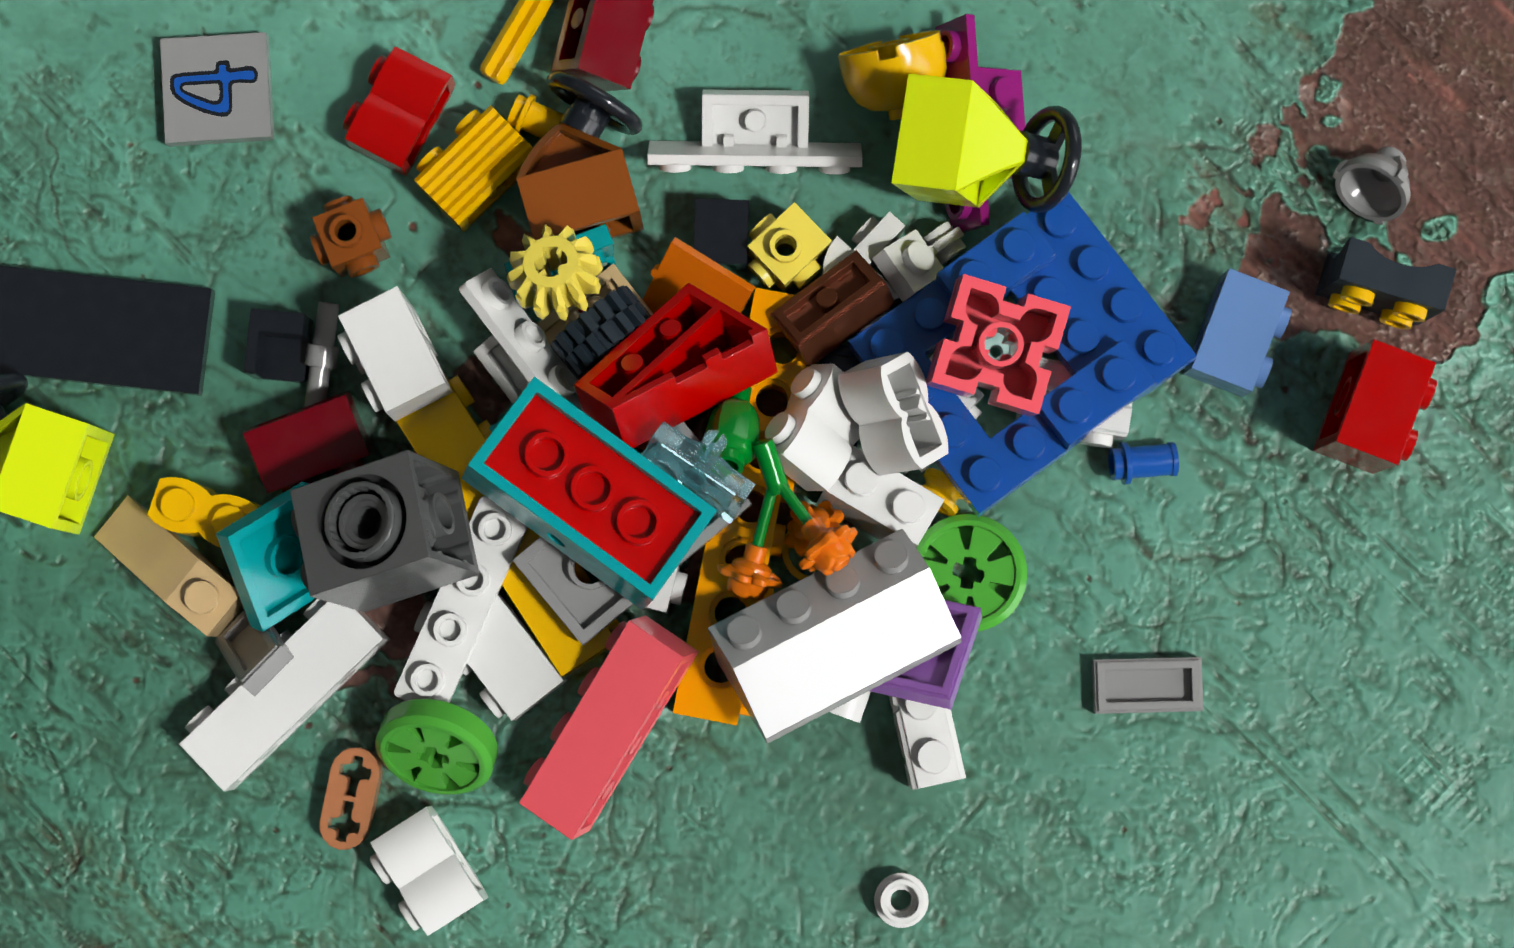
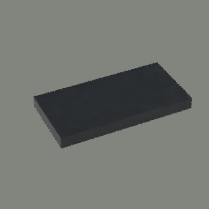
(104, 330)

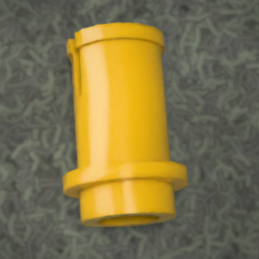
(532, 116)

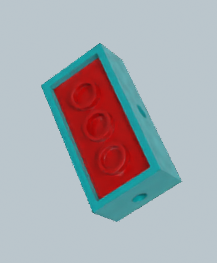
(588, 493)

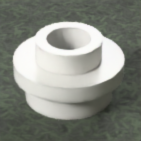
(905, 917)

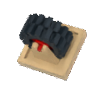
(607, 322)

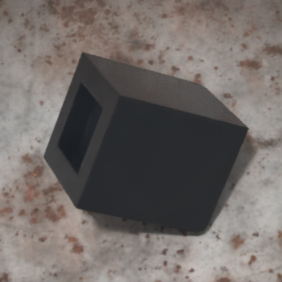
(722, 231)
(277, 345)

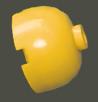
(879, 71)

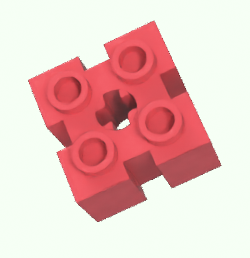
(1027, 328)

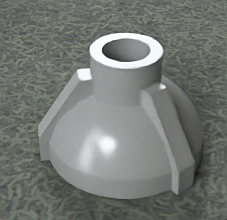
(1374, 184)

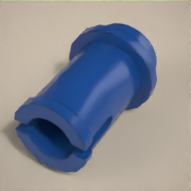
(1142, 461)

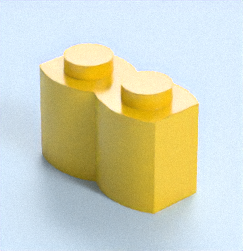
(195, 509)

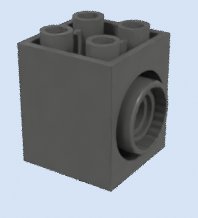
(383, 532)

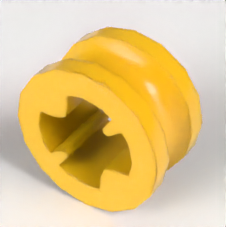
(940, 485)

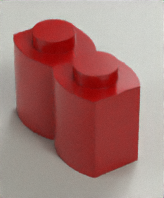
(398, 110)

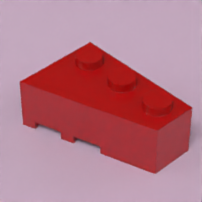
(676, 366)

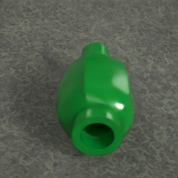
(741, 427)

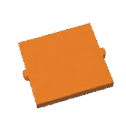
(686, 265)

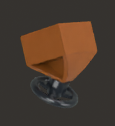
(576, 175)

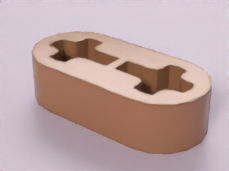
(338, 794)

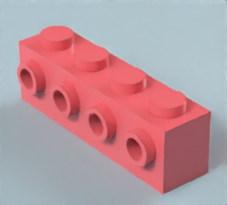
(607, 726)

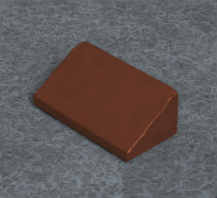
(833, 308)

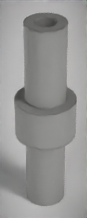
(322, 353)

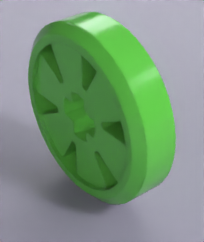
(994, 554)
(436, 746)

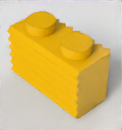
(473, 167)

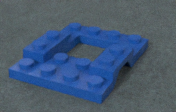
(1112, 346)

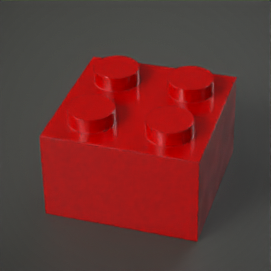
(1376, 407)

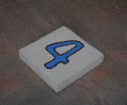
(217, 89)

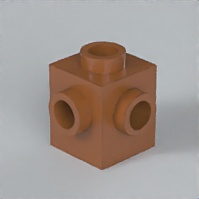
(360, 253)

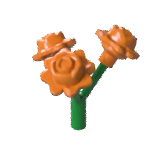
(812, 533)

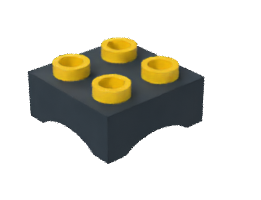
(1369, 281)

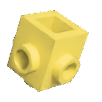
(790, 230)

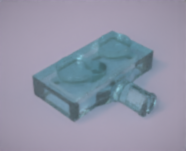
(700, 468)

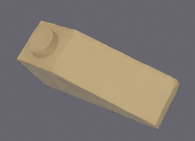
(171, 568)

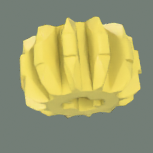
(534, 268)

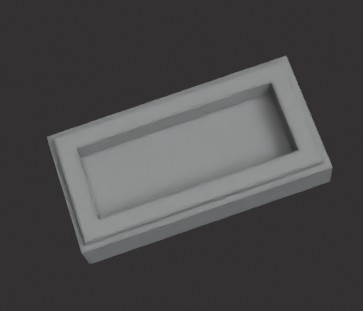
(252, 653)
(1147, 685)

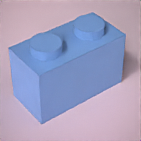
(1238, 333)

